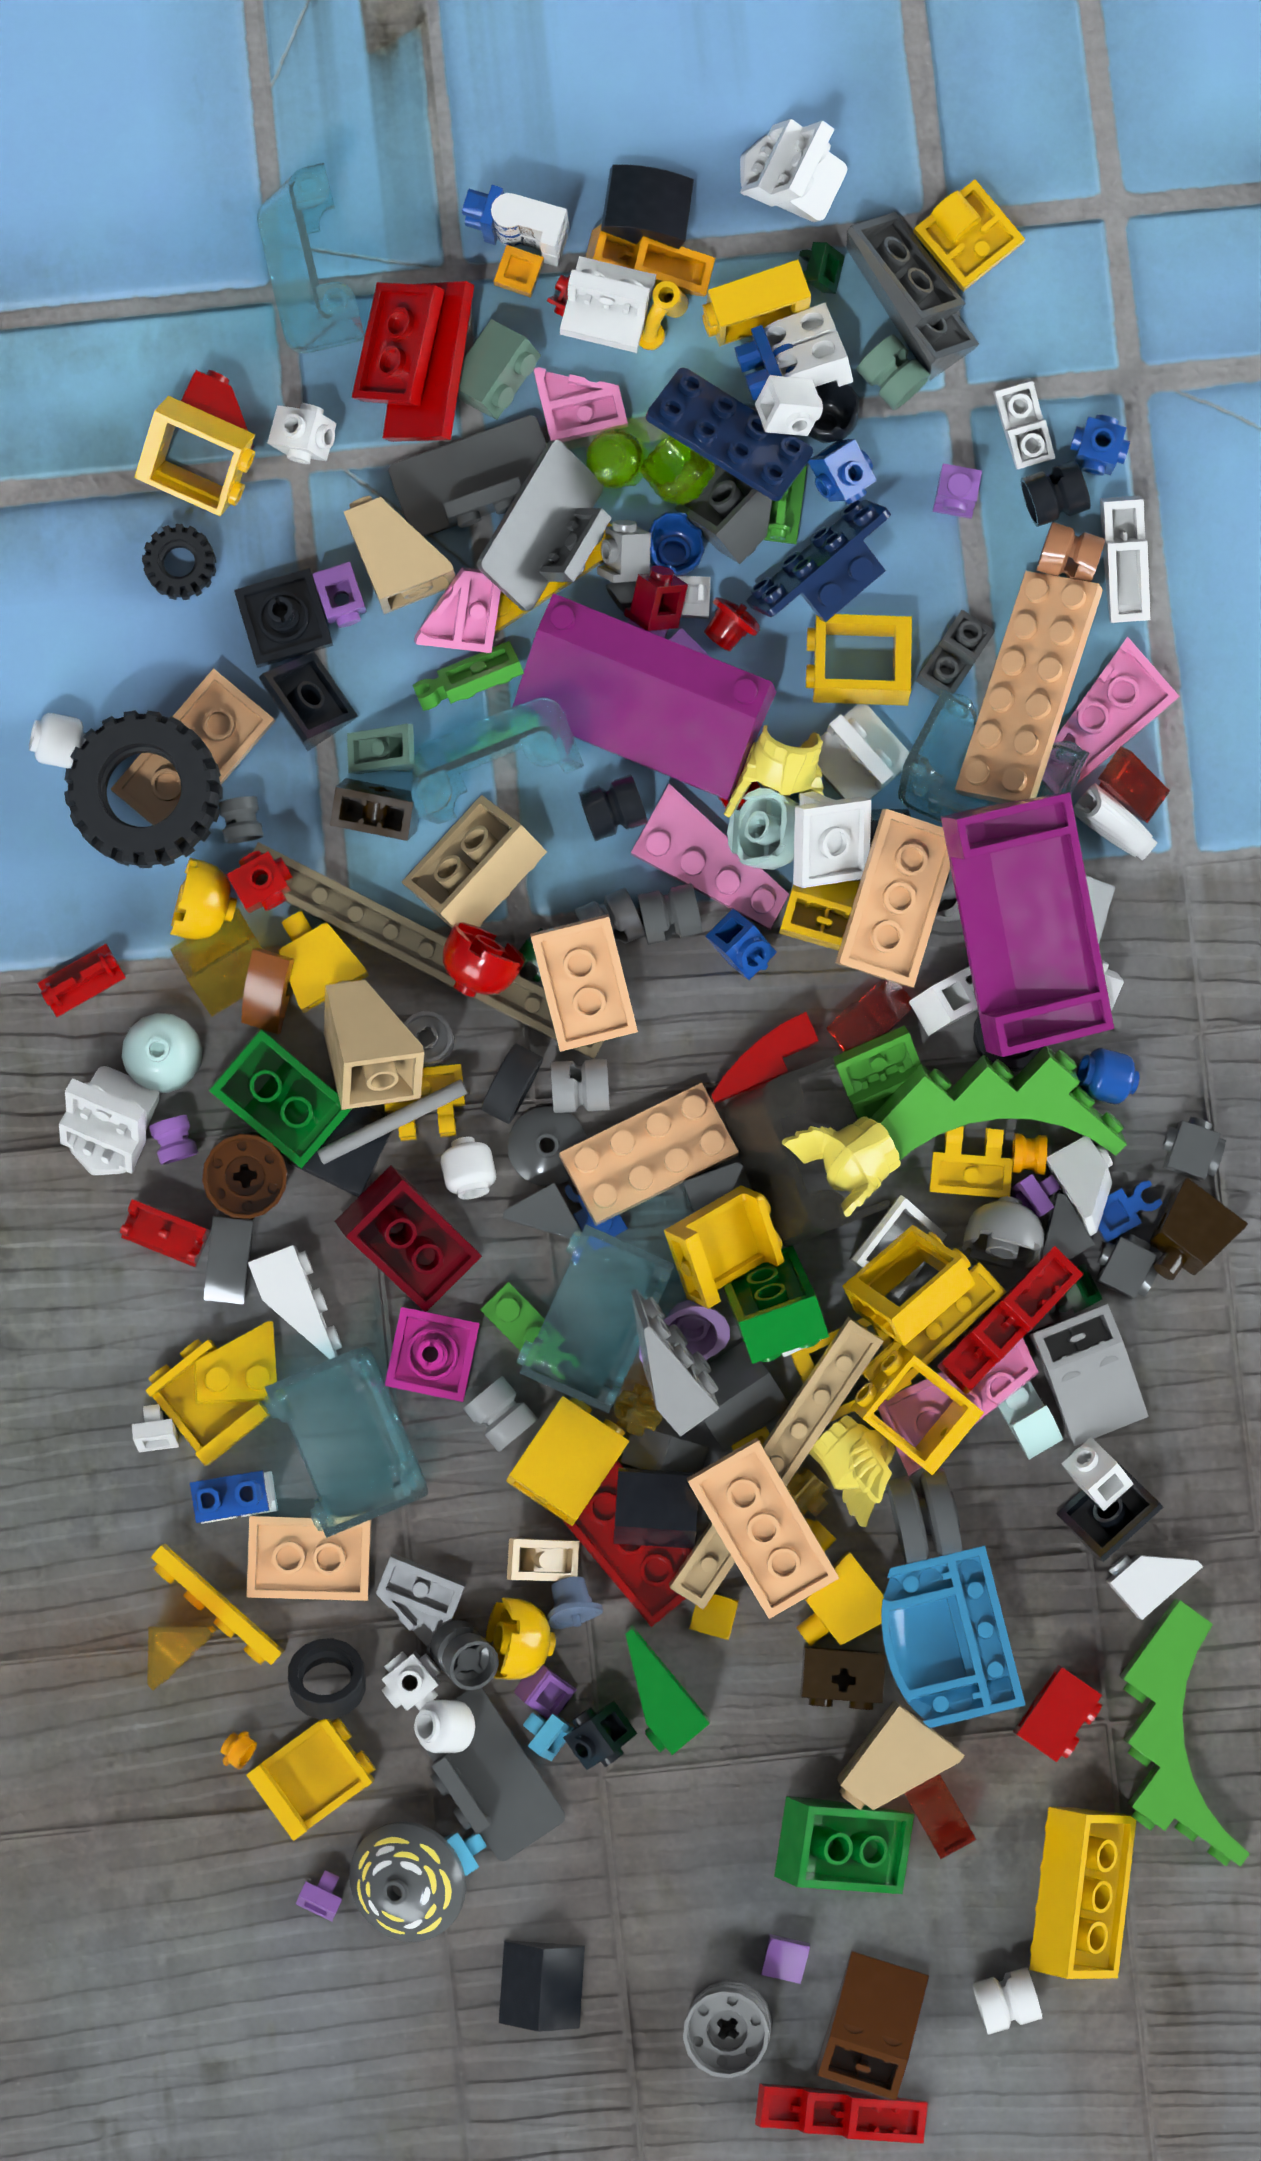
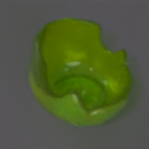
(616, 458)

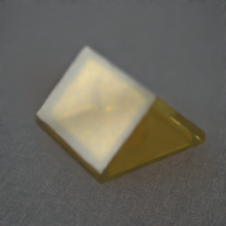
(218, 964)
(172, 1645)

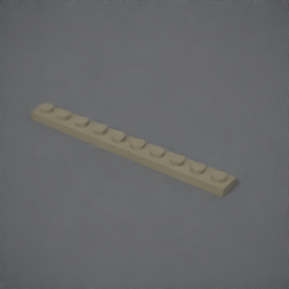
(406, 942)

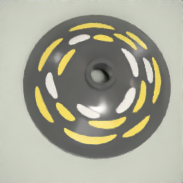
(421, 1867)

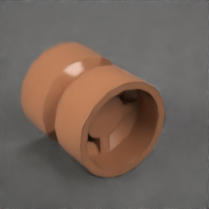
(1070, 553)

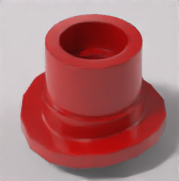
(730, 624)

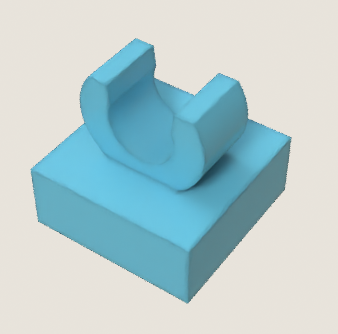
(548, 1734)
(466, 1849)

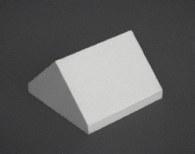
(891, 1226)

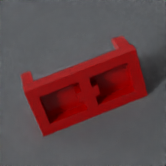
(164, 1233)

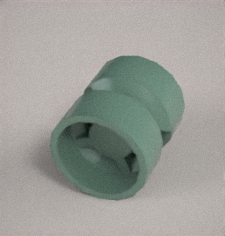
(893, 372)

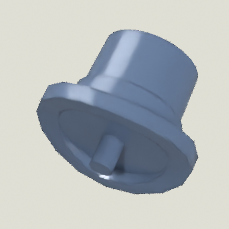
(572, 1604)

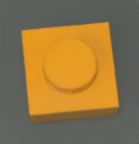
(518, 271)

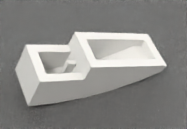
(1125, 558)

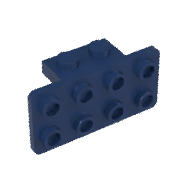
(728, 434)
(829, 569)

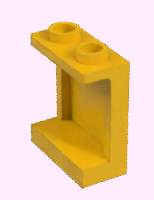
(723, 1243)
(206, 1426)
(568, 1459)
(312, 1776)

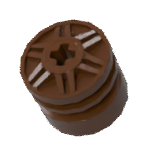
(228, 1193)

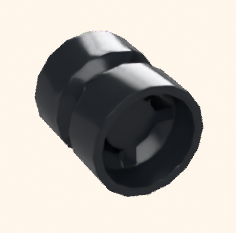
(1055, 493)
(613, 807)

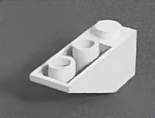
(287, 1290)

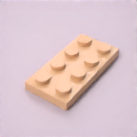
(226, 724)
(896, 899)
(648, 1154)
(762, 1528)

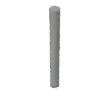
(392, 1121)

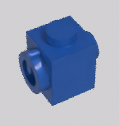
(747, 950)

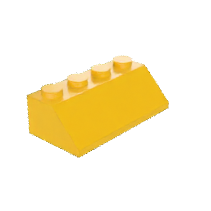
(1082, 1893)

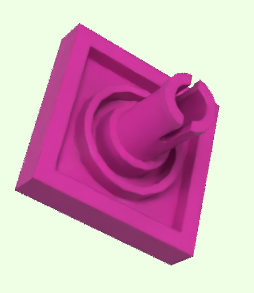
(432, 1354)

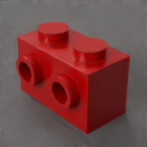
(1059, 1714)

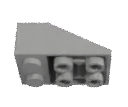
(1089, 1374)
(675, 1375)

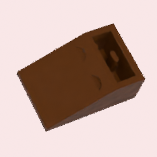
(872, 2025)

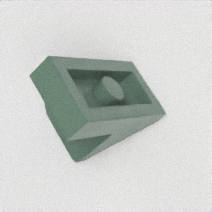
(381, 749)

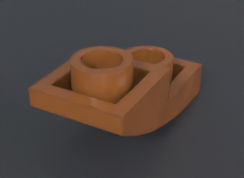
(266, 989)

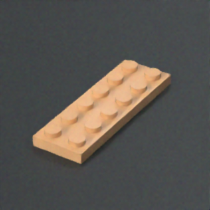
(1029, 688)

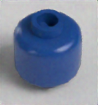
(1108, 1076)

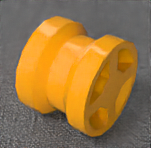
(1029, 1153)

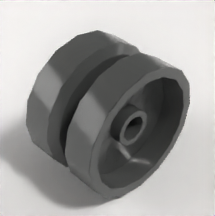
(931, 1515)

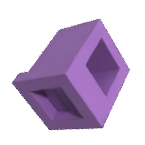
(957, 491)
(334, 582)

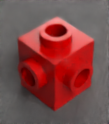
(251, 869)

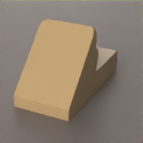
(542, 1559)

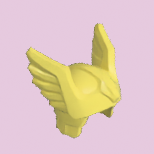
(780, 768)
(853, 1157)
(855, 1463)

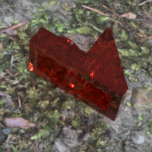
(1133, 784)
(940, 1816)

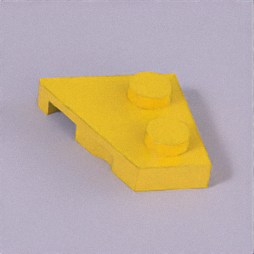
(238, 1369)

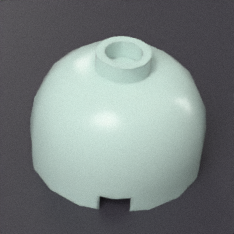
(763, 830)
(162, 1052)

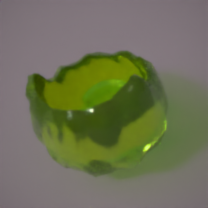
(676, 471)

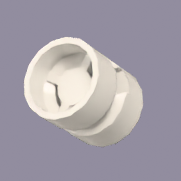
(1007, 2000)

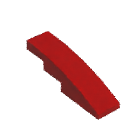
(1010, 1320)
(841, 2113)

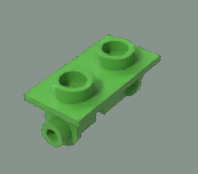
(786, 513)

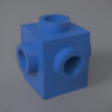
(1099, 459)
(842, 471)

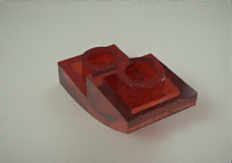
(871, 1015)

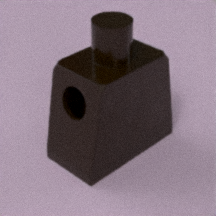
(1192, 1230)

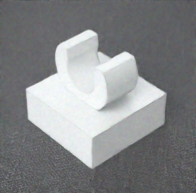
(697, 597)
(155, 1431)

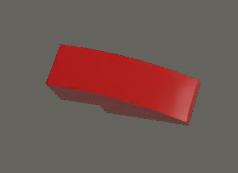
(765, 1058)

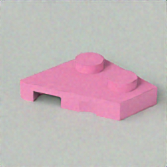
(578, 406)
(463, 615)

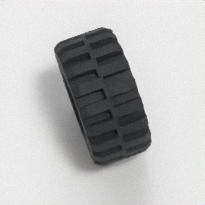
(105, 751)

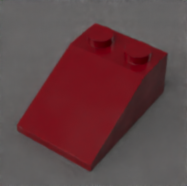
(407, 1238)

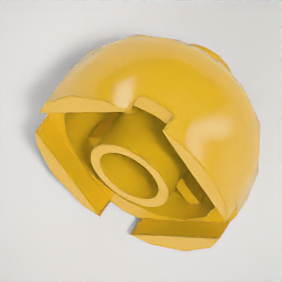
(202, 902)
(519, 1637)

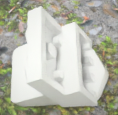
(793, 169)
(107, 1121)

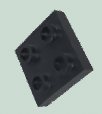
(283, 617)

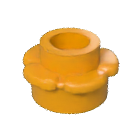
(238, 1749)

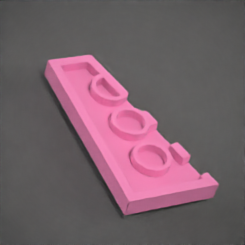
(1117, 706)
(697, 852)
(921, 1405)

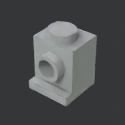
(625, 552)

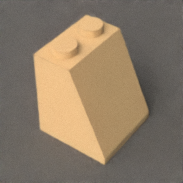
(396, 555)
(369, 1048)
(895, 1759)

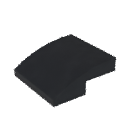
(647, 204)
(354, 1168)

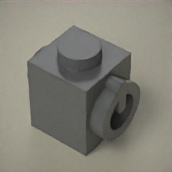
(1193, 1149)
(1127, 1266)

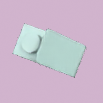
(1030, 1421)

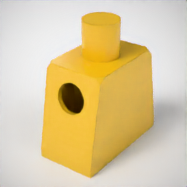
(319, 960)
(844, 1606)

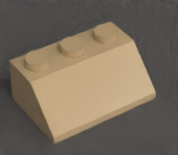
(474, 865)

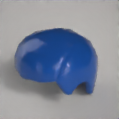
(675, 543)

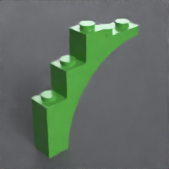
(987, 1092)
(1169, 1791)

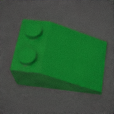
(279, 1098)
(776, 1309)
(667, 1707)
(843, 1847)

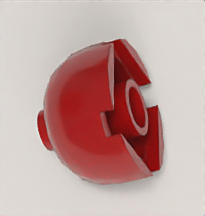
(480, 962)

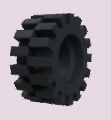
(174, 538)

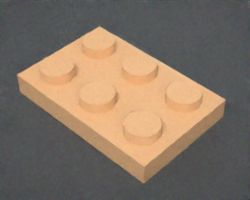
(584, 982)
(299, 1562)

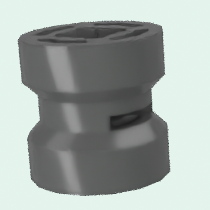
(240, 819)

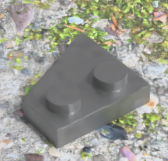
(419, 1596)

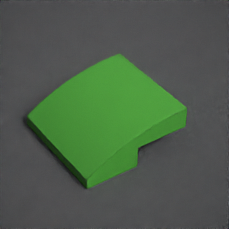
(876, 1070)

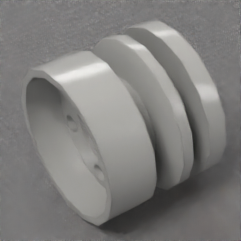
(729, 2052)

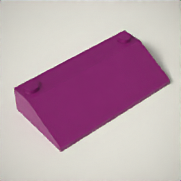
(646, 696)
(1027, 923)

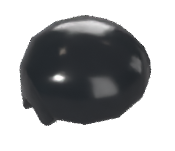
(838, 413)

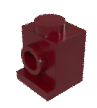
(657, 600)

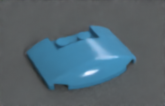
(949, 1639)

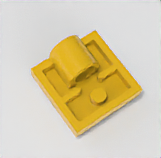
(968, 234)

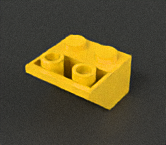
(819, 913)

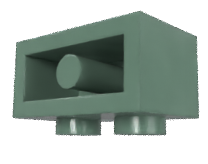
(496, 369)

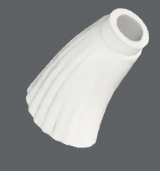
(1114, 822)

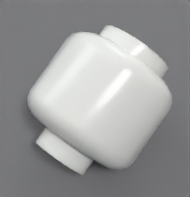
(56, 738)
(468, 1168)
(445, 1726)

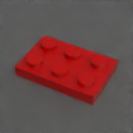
(398, 343)

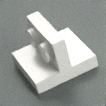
(607, 304)
(860, 754)
(830, 839)

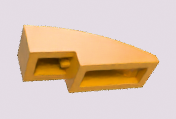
(682, 266)

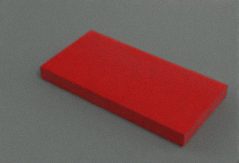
(437, 407)
(637, 1570)

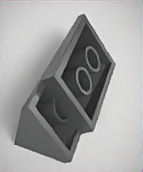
(911, 291)

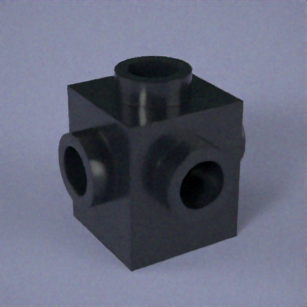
(599, 1735)

